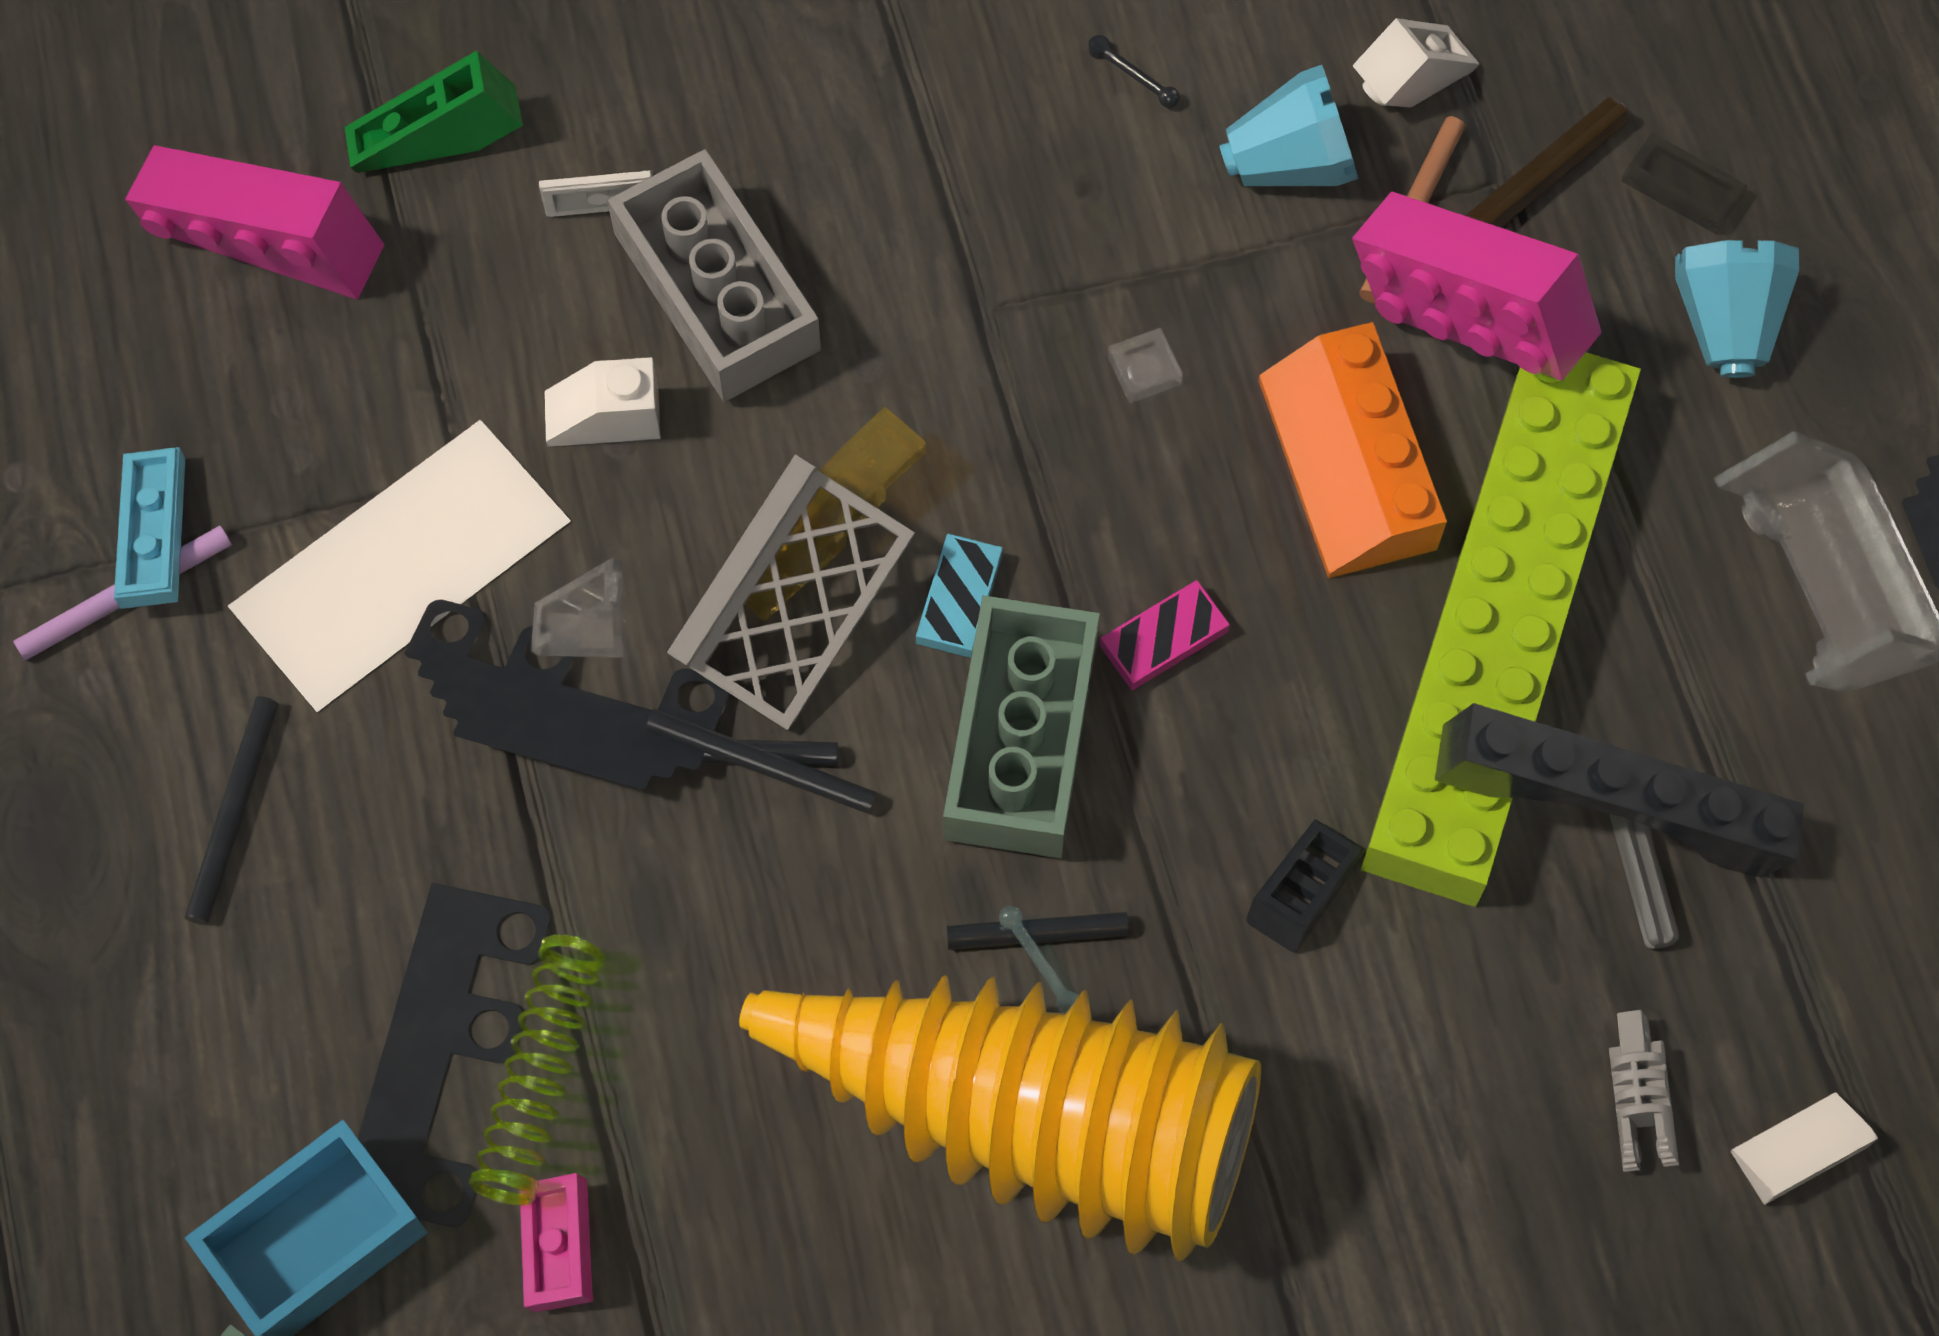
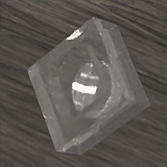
(1145, 365)

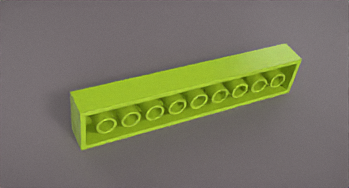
(1502, 616)

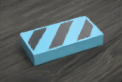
(954, 600)

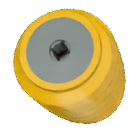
(1039, 1099)

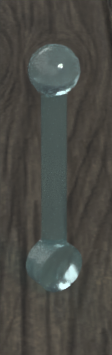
(1011, 918)

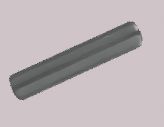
(1645, 883)

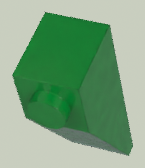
(439, 118)

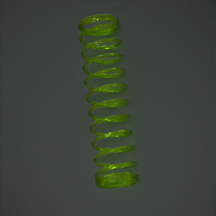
(514, 1179)

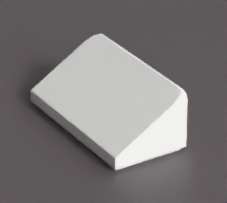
(586, 193)
(1803, 1147)

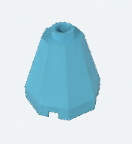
(1291, 138)
(1737, 300)

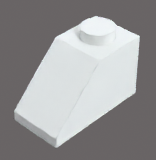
(1413, 63)
(604, 404)

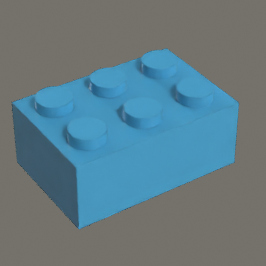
(306, 1235)

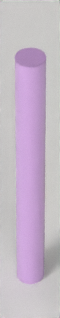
(104, 602)

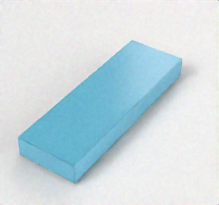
(150, 528)

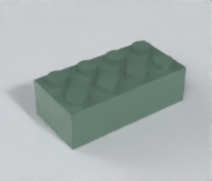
(1021, 727)

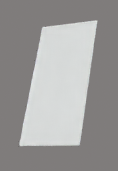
(371, 577)

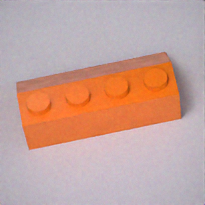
(1353, 452)

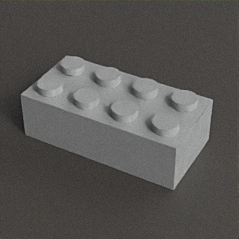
(715, 275)

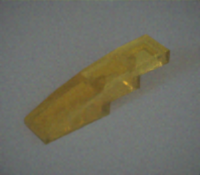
(866, 468)

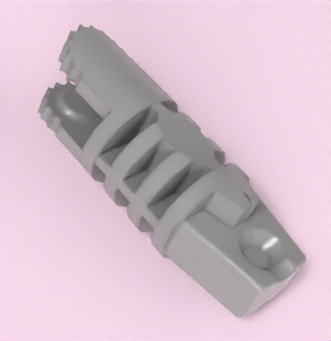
(1641, 1091)

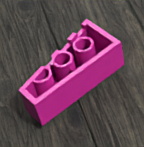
(258, 216)

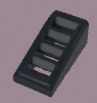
(1284, 915)

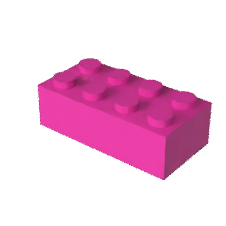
(1478, 285)

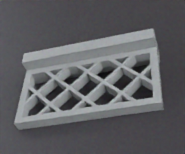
(749, 563)

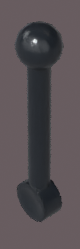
(1100, 48)

